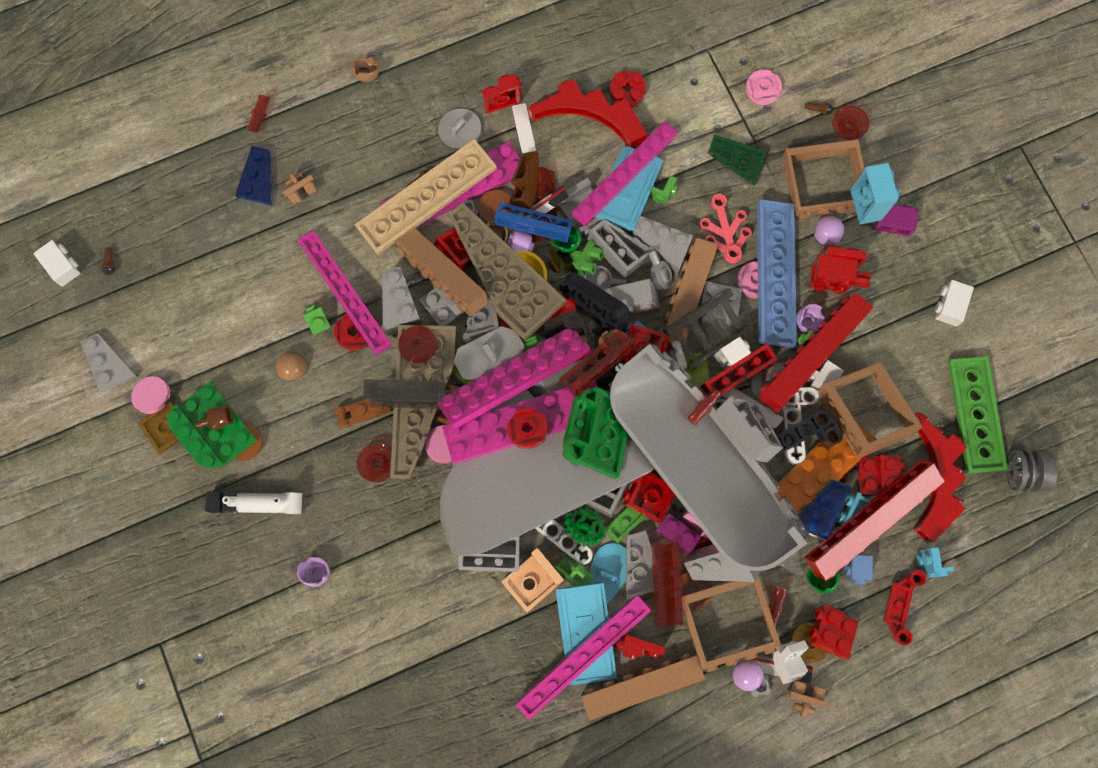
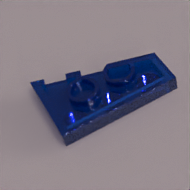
(256, 178)
(824, 509)

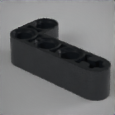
(596, 301)
(813, 427)

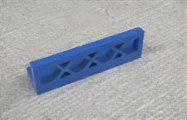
(533, 225)

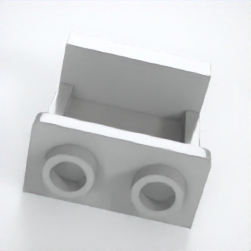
(576, 195)

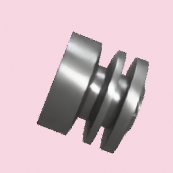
(1031, 471)

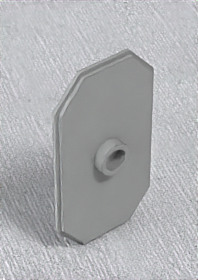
(487, 352)

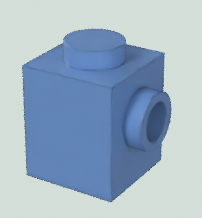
(860, 569)

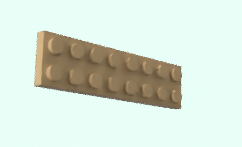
(425, 196)

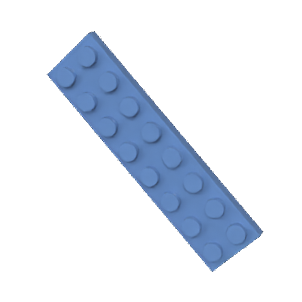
(776, 274)

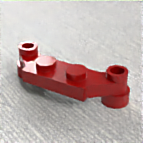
(898, 606)

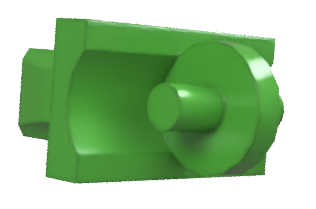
(584, 258)
(573, 571)

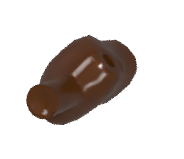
(217, 418)

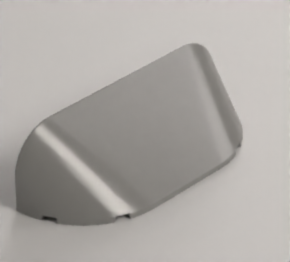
(705, 463)
(521, 489)

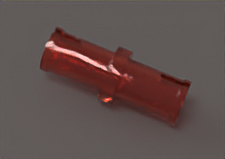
(258, 113)
(704, 406)
(777, 604)

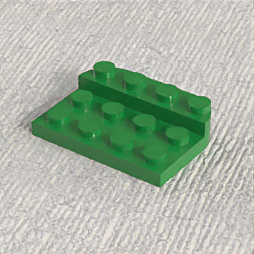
(594, 434)
(205, 446)

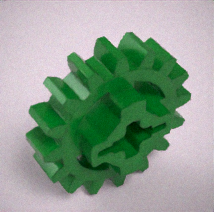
(585, 525)

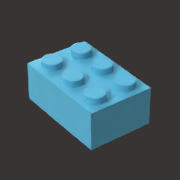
(874, 193)

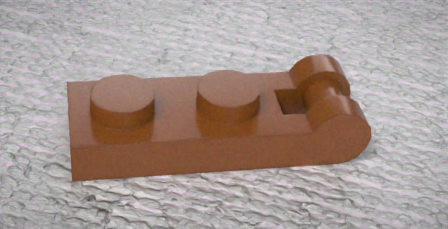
(360, 412)

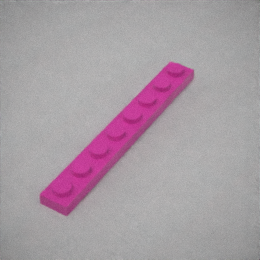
(624, 174)
(344, 293)
(582, 657)

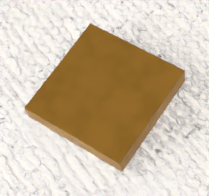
(158, 431)

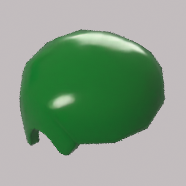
(574, 241)
(820, 585)

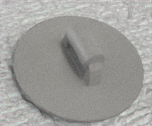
(459, 127)

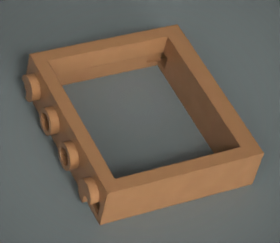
(816, 152)
(846, 422)
(730, 659)

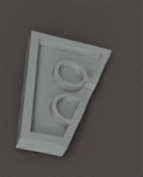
(482, 321)
(105, 364)
(638, 565)

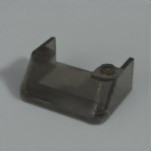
(592, 331)

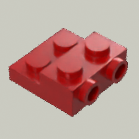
(503, 95)
(453, 249)
(838, 251)
(645, 337)
(878, 473)
(649, 497)
(833, 631)
(634, 647)

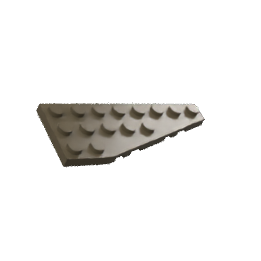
(511, 283)
(413, 425)

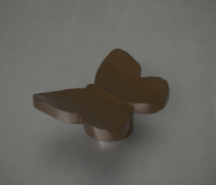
(560, 261)

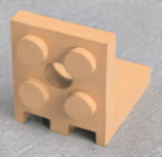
(543, 574)

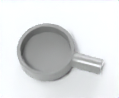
(660, 272)
(603, 278)
(677, 354)

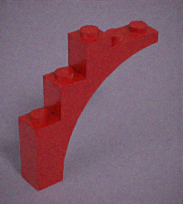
(593, 105)
(942, 506)

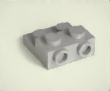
(711, 289)
(440, 308)

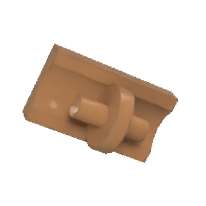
(292, 192)
(817, 698)

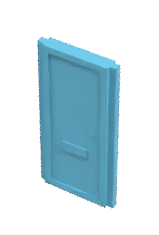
(630, 202)
(581, 613)

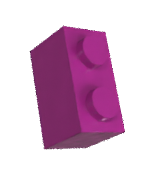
(899, 221)
(676, 531)

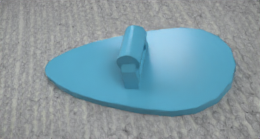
(610, 568)

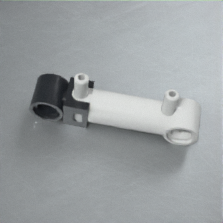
(253, 502)

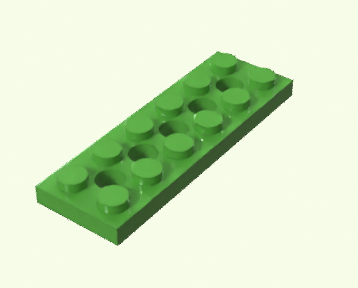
(968, 423)

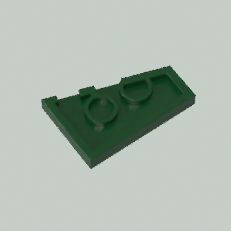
(738, 157)

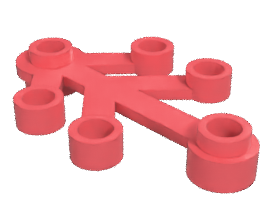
(725, 231)

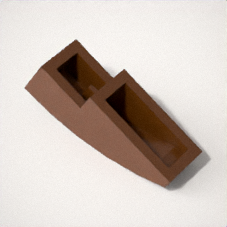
(525, 180)

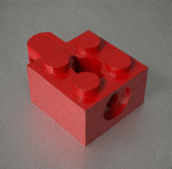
(837, 274)

